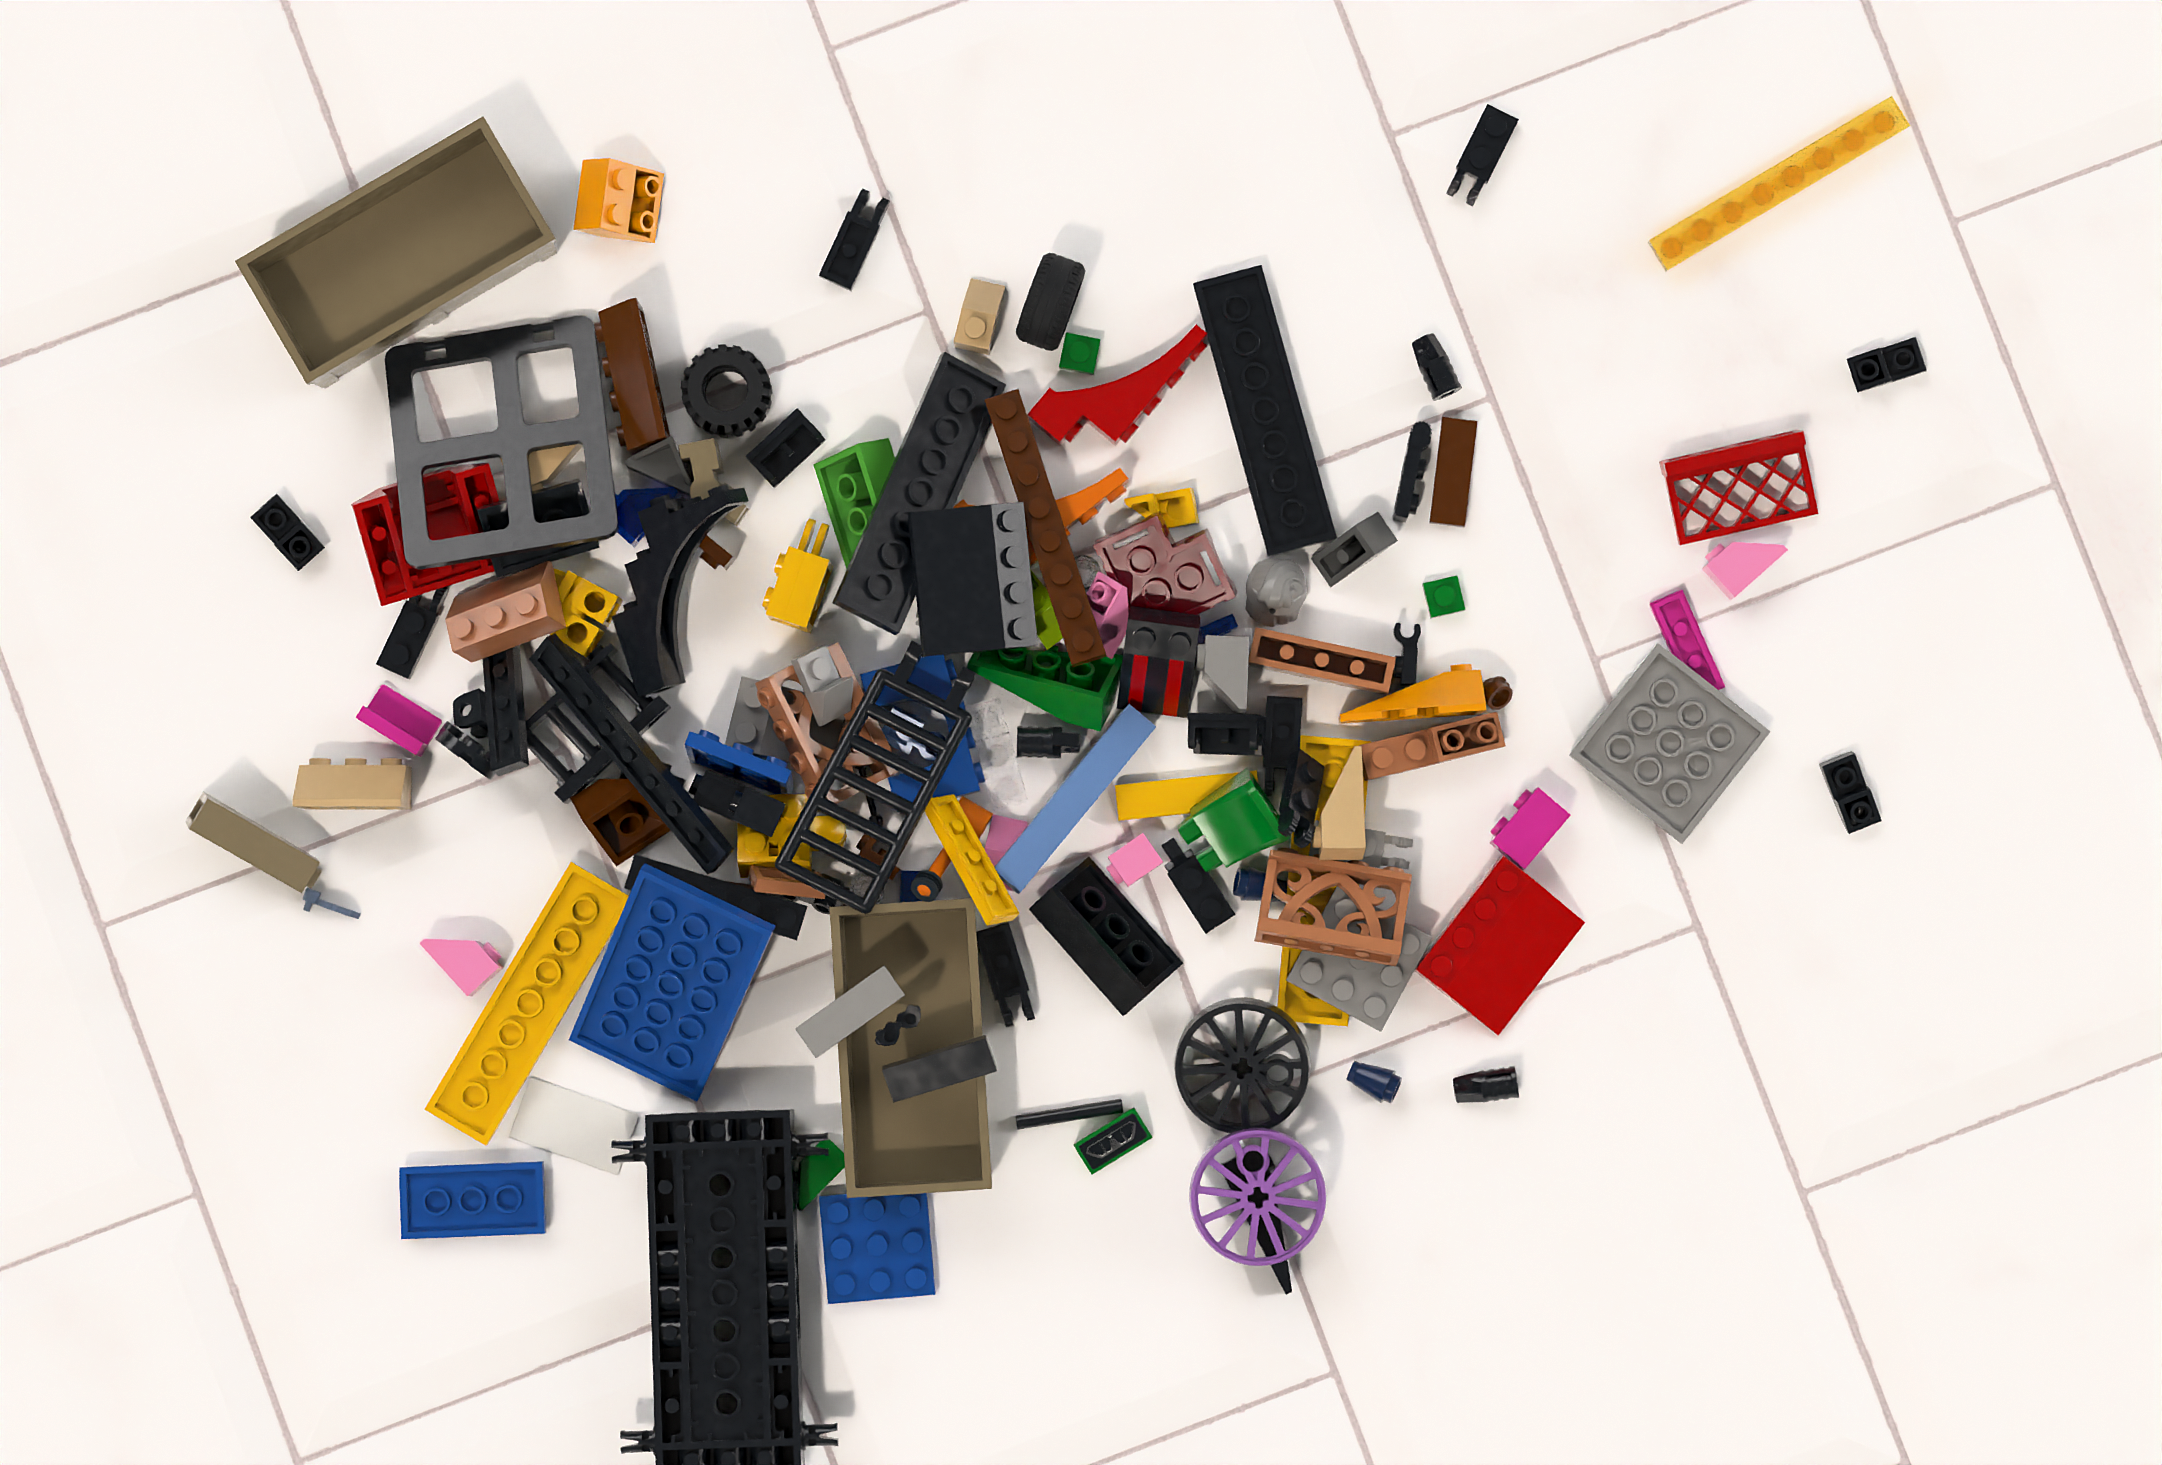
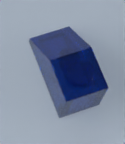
(635, 500)

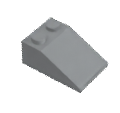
(753, 725)

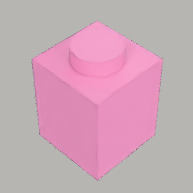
(1133, 861)

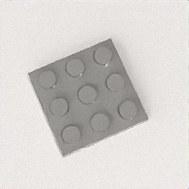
(1358, 986)

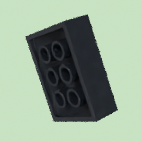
(972, 579)

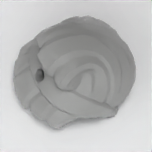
(1275, 592)

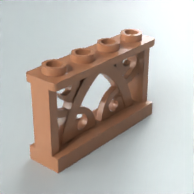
(796, 731)
(1290, 933)

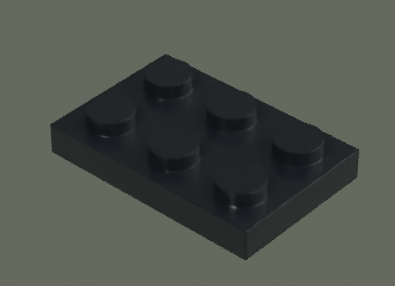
(550, 504)

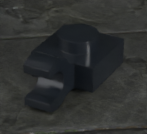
(1406, 664)

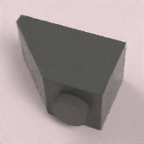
(1354, 549)

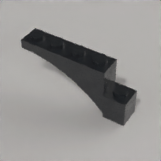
(780, 912)

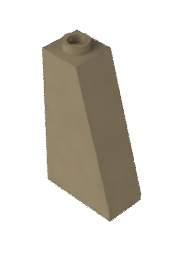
(253, 843)

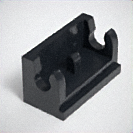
(785, 448)
(1226, 734)

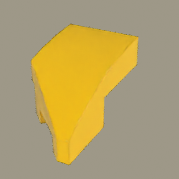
(1176, 506)

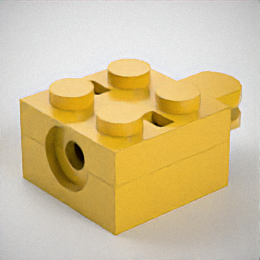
(800, 582)
(762, 850)

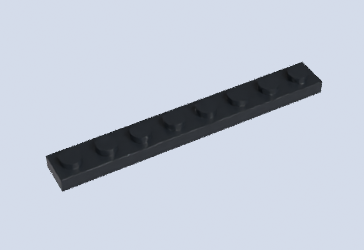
(631, 754)

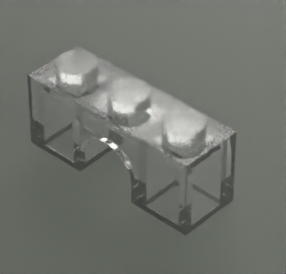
(997, 754)

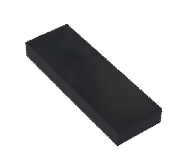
(939, 1068)

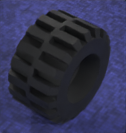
(716, 362)

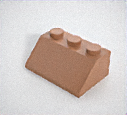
(505, 613)

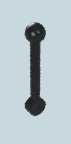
(875, 817)

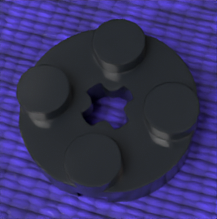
(466, 748)

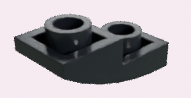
(1886, 364)
(287, 532)
(1849, 792)

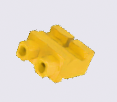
(579, 600)

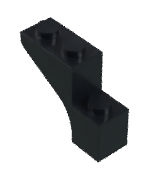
(736, 802)

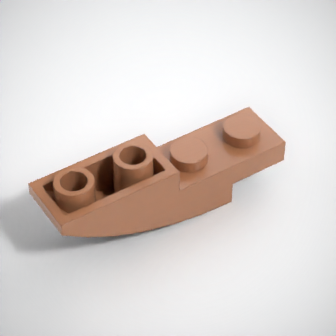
(1432, 746)

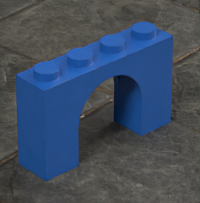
(961, 775)

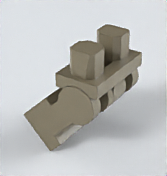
(706, 467)

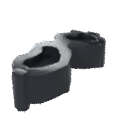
(891, 1031)

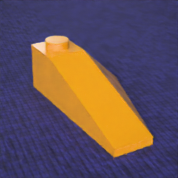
(1439, 696)

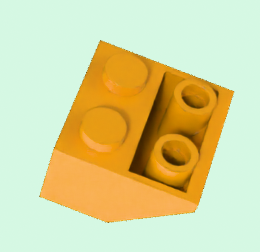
(618, 200)

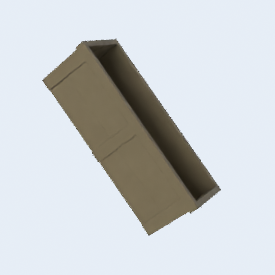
(397, 254)
(934, 1137)

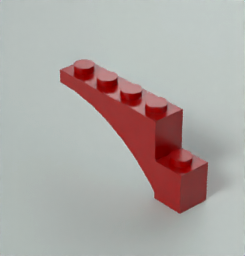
(1117, 404)

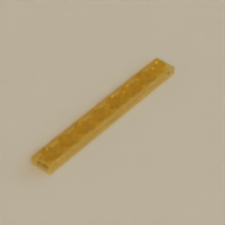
(1778, 184)

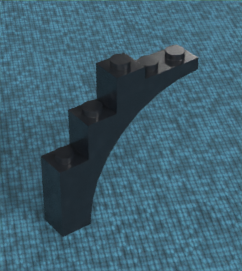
(650, 622)

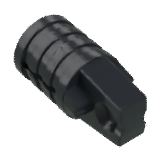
(1435, 367)
(1045, 742)
(1486, 1086)

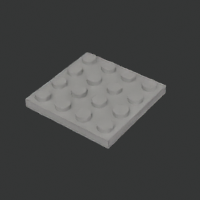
(1669, 743)

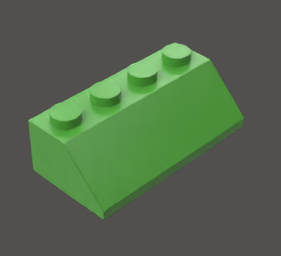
(851, 488)

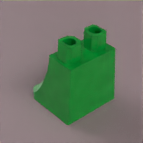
(1234, 821)

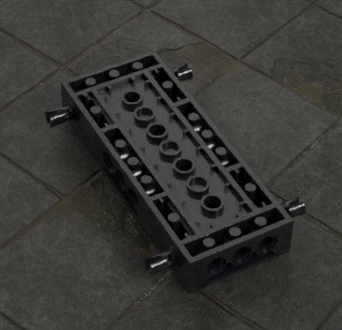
(753, 1293)

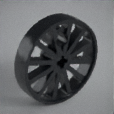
(1255, 1059)

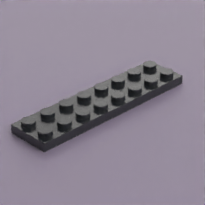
(1264, 411)
(922, 478)

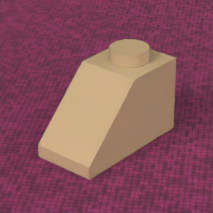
(979, 316)

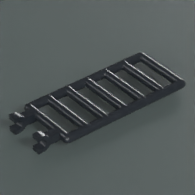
(912, 810)

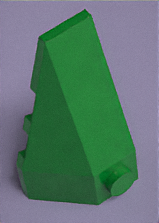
(1048, 680)

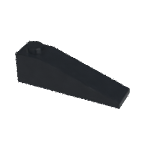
(1252, 1162)

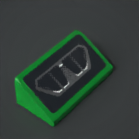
(1112, 1141)

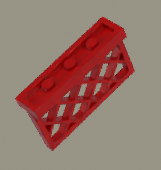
(1730, 457)

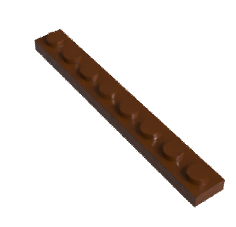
(1045, 528)

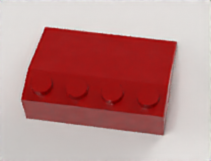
(1499, 945)

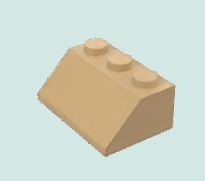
(353, 785)

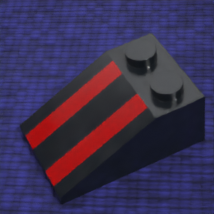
(1158, 661)

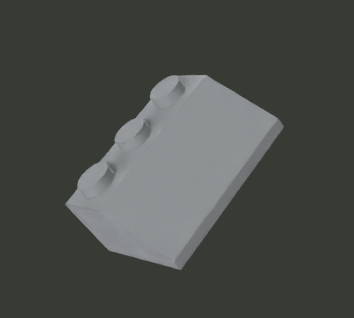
(1225, 668)

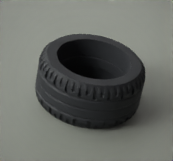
(1050, 301)

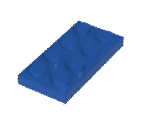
(472, 1200)

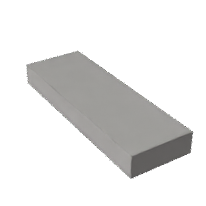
(850, 1011)

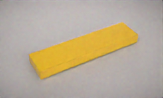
(1166, 796)
(970, 860)

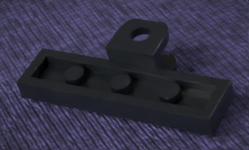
(498, 712)

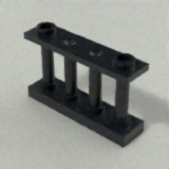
(595, 757)

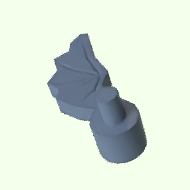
(312, 897)

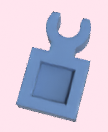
(904, 742)

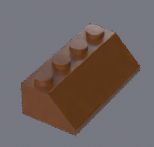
(633, 375)

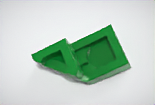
(817, 1172)

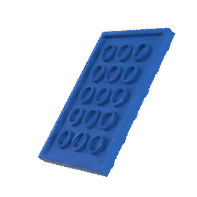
(671, 982)

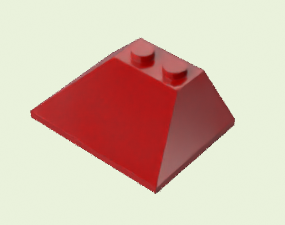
(451, 512)

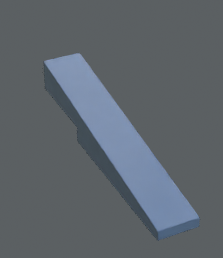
(1073, 798)

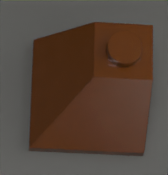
(618, 818)

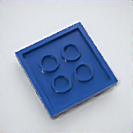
(739, 763)
(876, 1247)

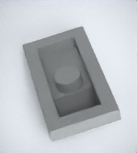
(824, 689)

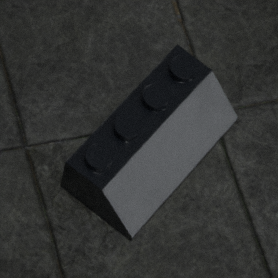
(1105, 936)

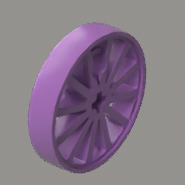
(1256, 1179)

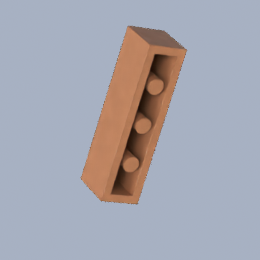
(1321, 661)

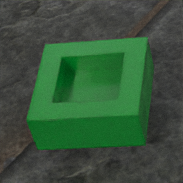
(1079, 353)
(1443, 597)

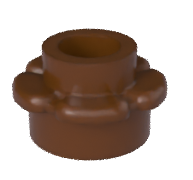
(1497, 692)

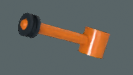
(928, 883)

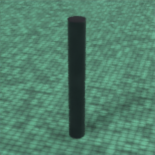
(1069, 1114)

